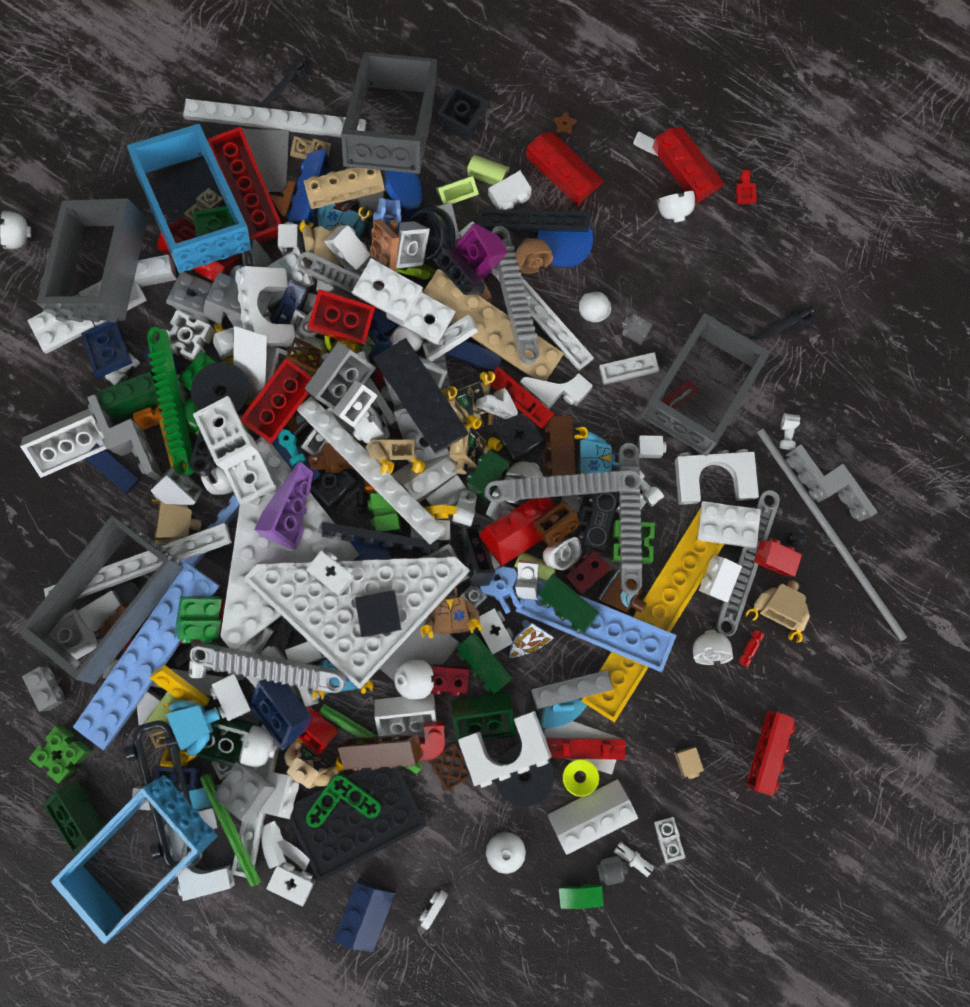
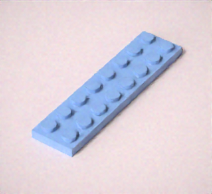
(610, 631)

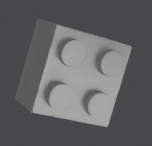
(244, 792)

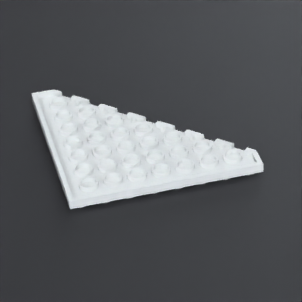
(245, 609)
(332, 620)

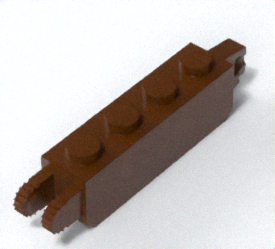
(332, 461)

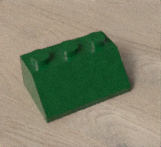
(129, 397)
(568, 605)
(483, 663)
(484, 714)
(226, 741)
(74, 816)

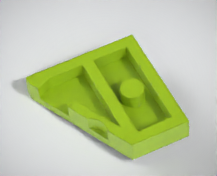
(422, 272)

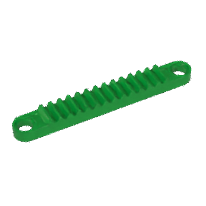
(170, 400)

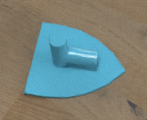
(563, 713)

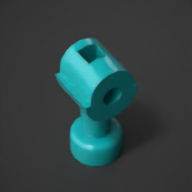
(288, 441)

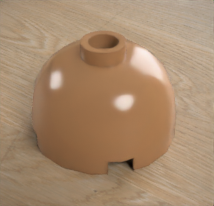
(533, 254)

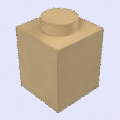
(689, 762)

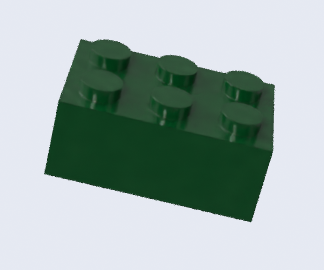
(489, 469)

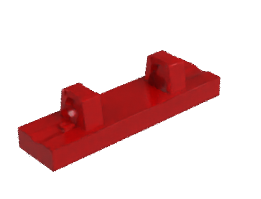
(522, 398)
(586, 748)

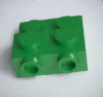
(212, 220)
(198, 618)

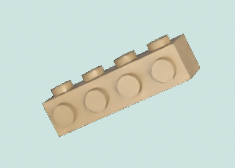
(343, 186)

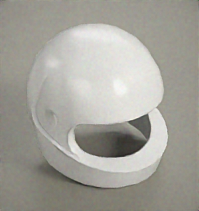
(594, 307)
(401, 333)
(222, 483)

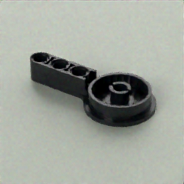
(442, 250)
(205, 391)
(542, 778)

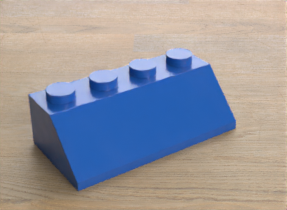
(318, 165)

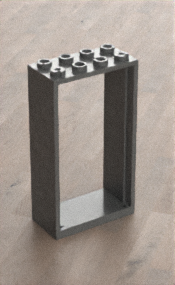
(388, 150)
(74, 583)

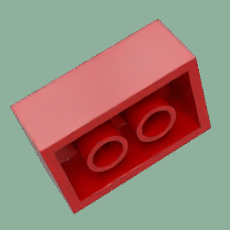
(341, 318)

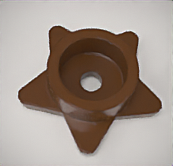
(564, 128)

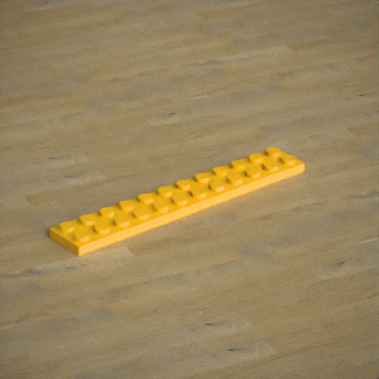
(664, 606)

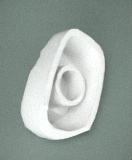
(563, 554)

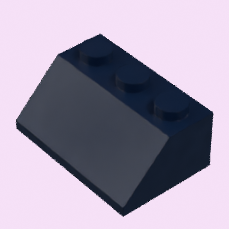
(280, 711)
(364, 916)

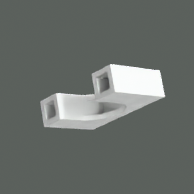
(250, 283)
(739, 464)
(484, 768)
(192, 880)

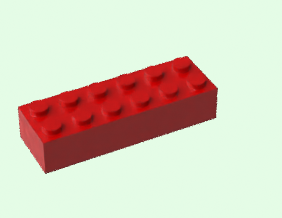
(246, 184)

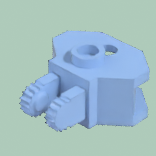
(388, 211)
(504, 587)

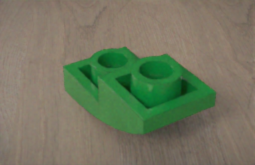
(581, 897)

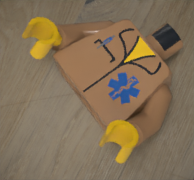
(452, 616)

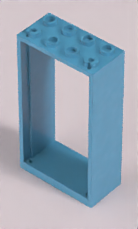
(177, 148)
(91, 899)

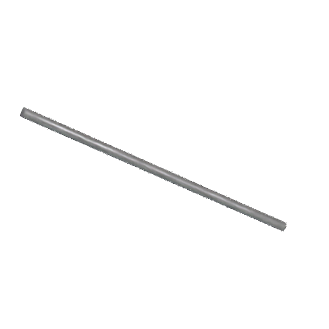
(832, 535)

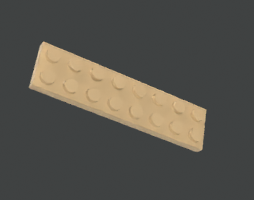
(492, 326)

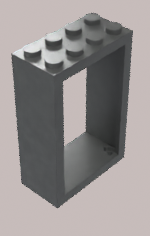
(120, 265)
(682, 426)

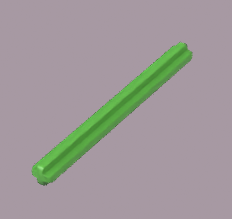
(354, 728)
(231, 832)

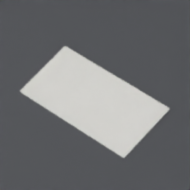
(251, 358)
(577, 730)

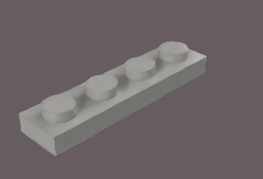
(571, 689)

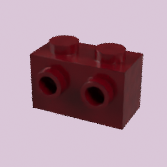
(587, 572)
(447, 677)

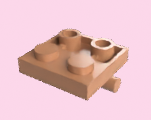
(385, 243)

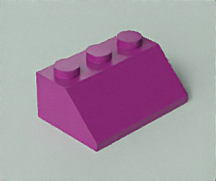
(481, 249)

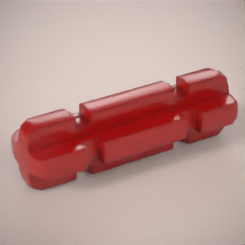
(751, 648)

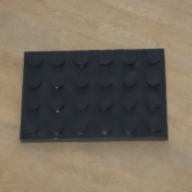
(346, 832)

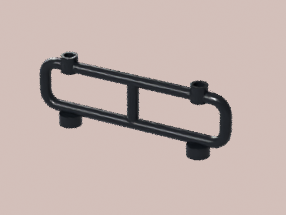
(136, 751)

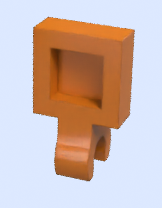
(148, 417)

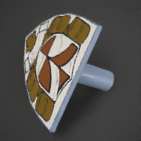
(529, 640)

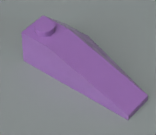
(284, 513)

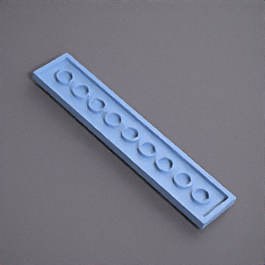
(145, 654)

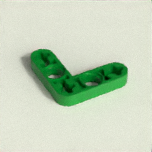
(337, 794)

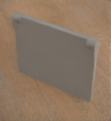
(271, 156)
(431, 650)

